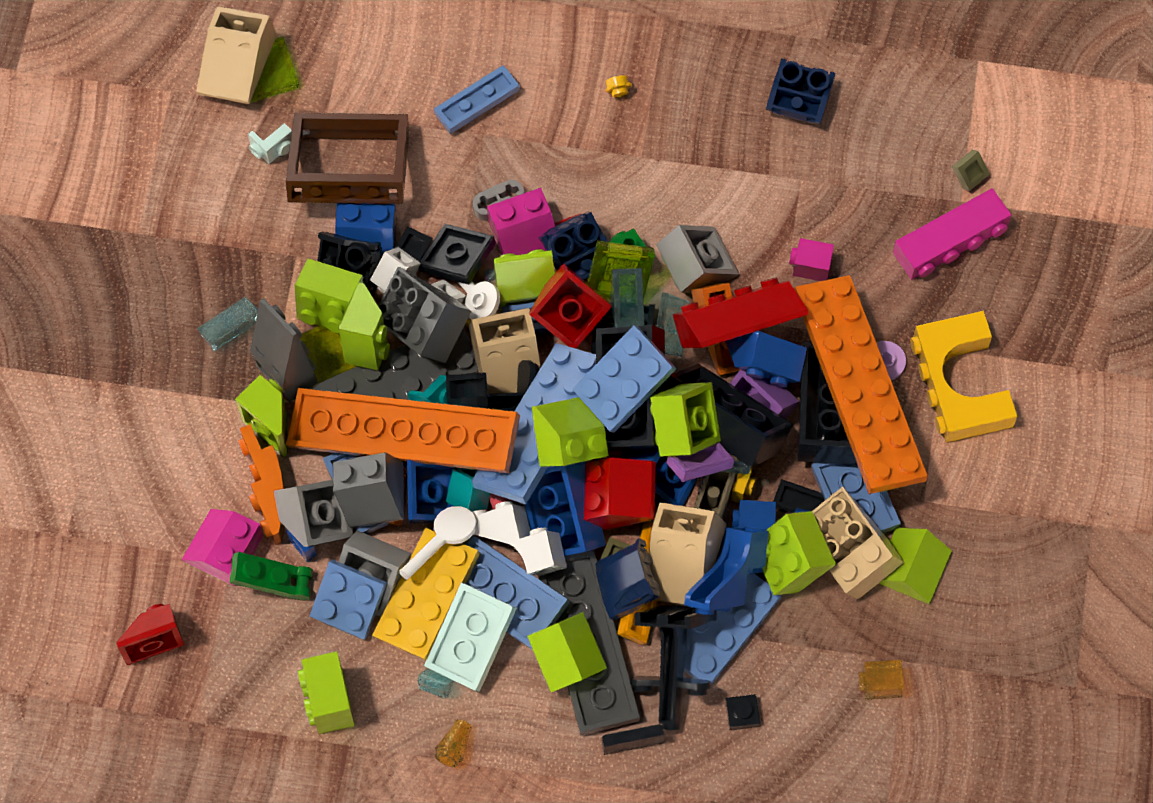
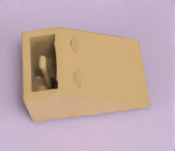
(235, 54)
(501, 345)
(856, 544)
(683, 548)

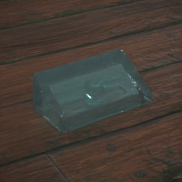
(670, 305)
(229, 323)

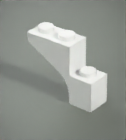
(509, 524)

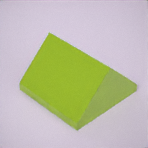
(922, 566)
(566, 652)

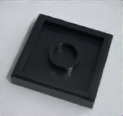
(456, 253)

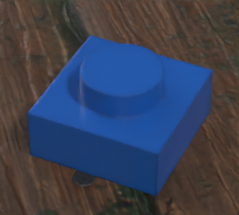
(306, 552)

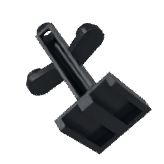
(471, 389)
(673, 627)

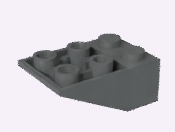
(422, 315)
(280, 351)

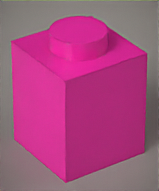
(811, 259)

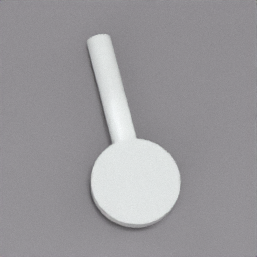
(481, 299)
(451, 527)

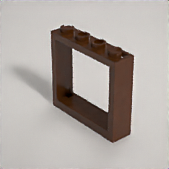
(348, 187)

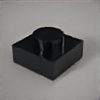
(414, 243)
(742, 712)

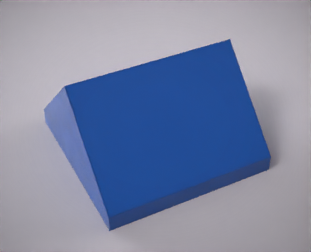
(427, 491)

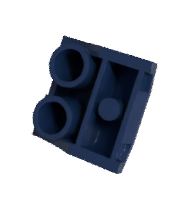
(800, 92)
(574, 243)
(627, 580)

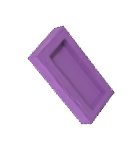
(701, 463)

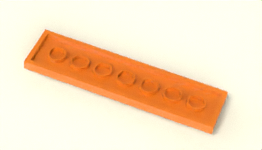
(860, 386)
(403, 429)

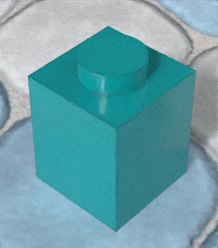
(462, 492)

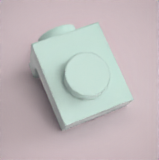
(273, 146)

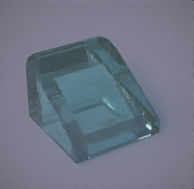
(434, 683)

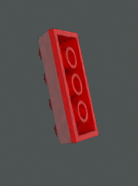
(738, 314)

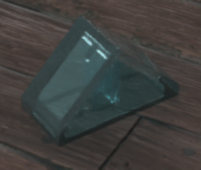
(627, 297)

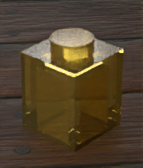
(881, 679)

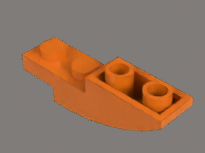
(267, 479)

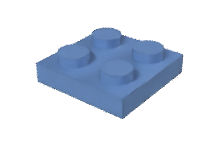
(348, 599)

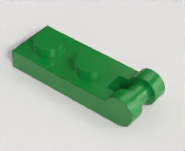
(270, 576)

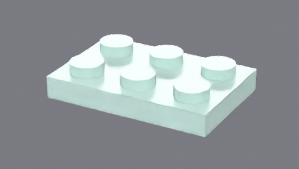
(470, 637)

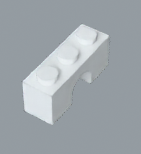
(397, 257)

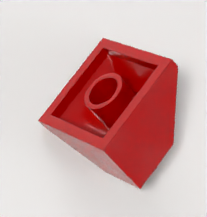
(150, 635)

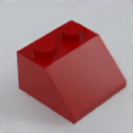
(569, 307)
(619, 492)

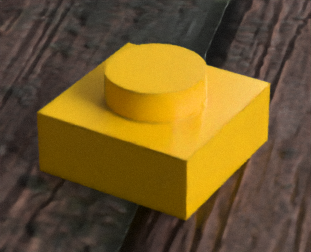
(743, 486)

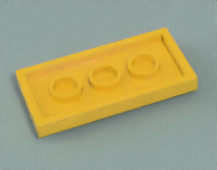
(423, 600)

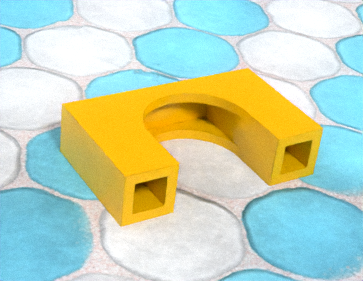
(958, 414)

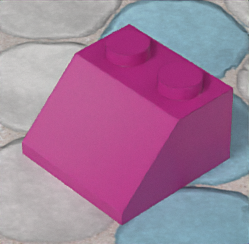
(520, 222)
(218, 539)

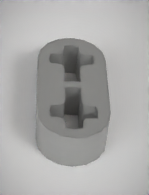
(494, 195)

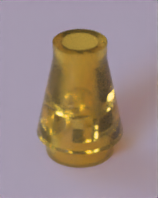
(453, 745)

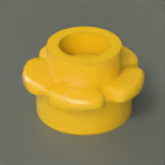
(618, 86)

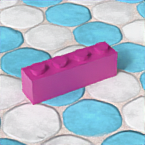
(952, 234)

